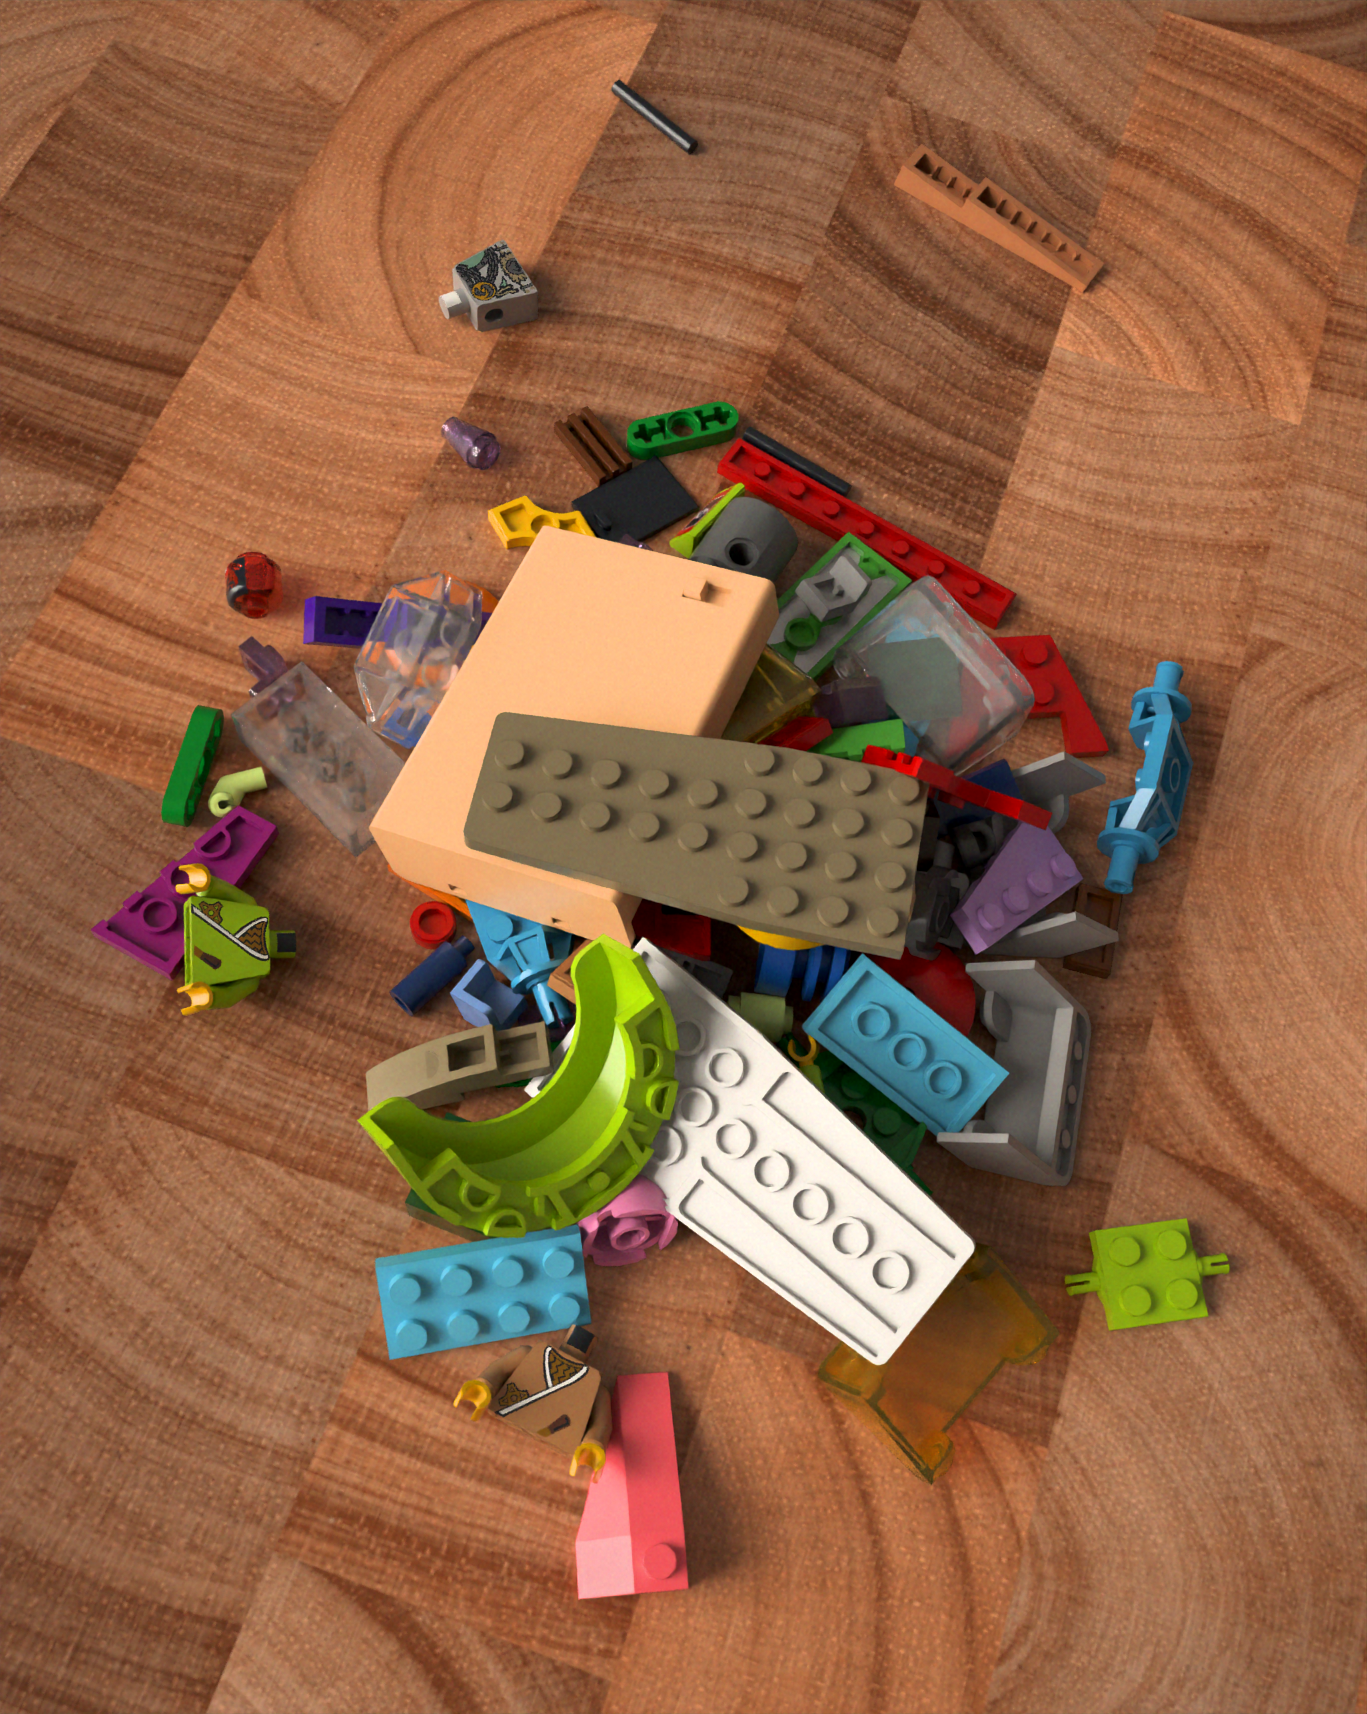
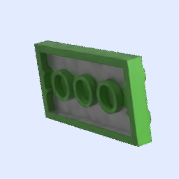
(812, 642)

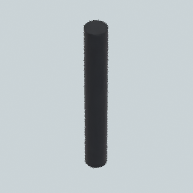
(654, 117)
(796, 461)

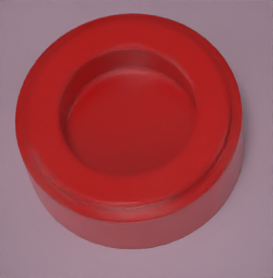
(433, 924)

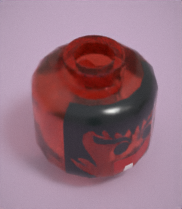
(254, 583)

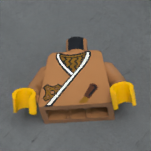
(549, 1398)

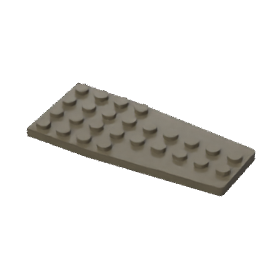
(707, 826)

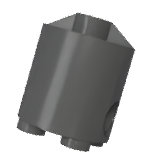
(749, 540)

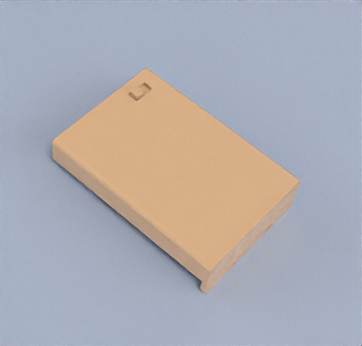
(582, 638)

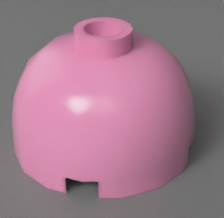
(628, 1225)

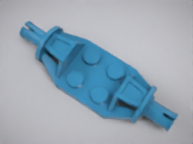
(1159, 784)
(521, 945)

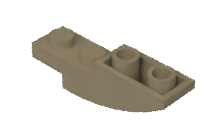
(461, 1063)

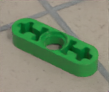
(694, 418)
(192, 766)

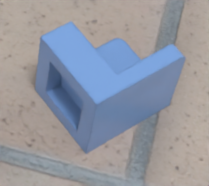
(486, 1000)

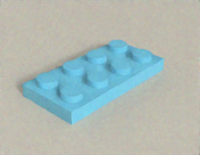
(904, 1048)
(482, 1291)

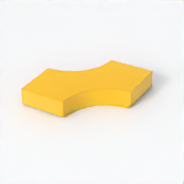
(521, 521)

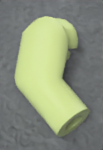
(232, 789)

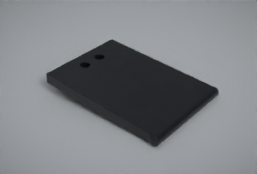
(636, 503)

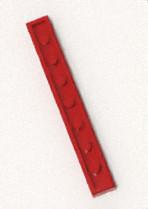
(837, 516)

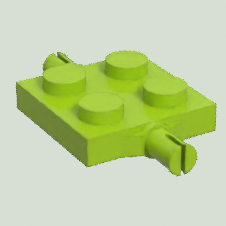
(1147, 1274)

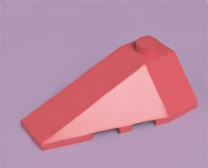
(633, 1515)

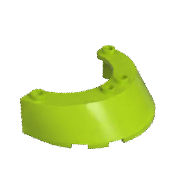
(572, 1140)

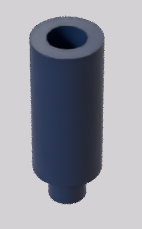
(432, 975)

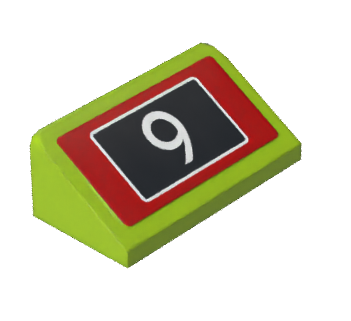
(694, 531)

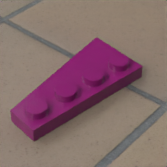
(153, 921)

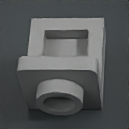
(835, 591)

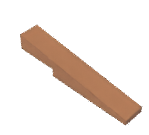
(997, 217)

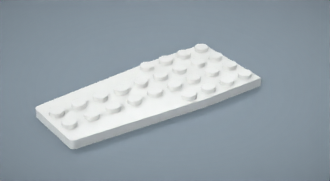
(790, 1179)

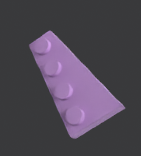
(1015, 885)

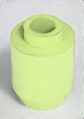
(764, 1012)

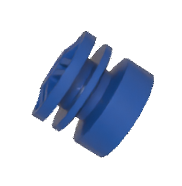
(818, 964)

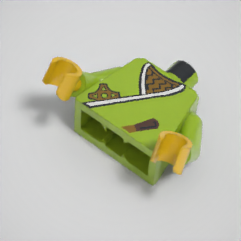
(225, 942)

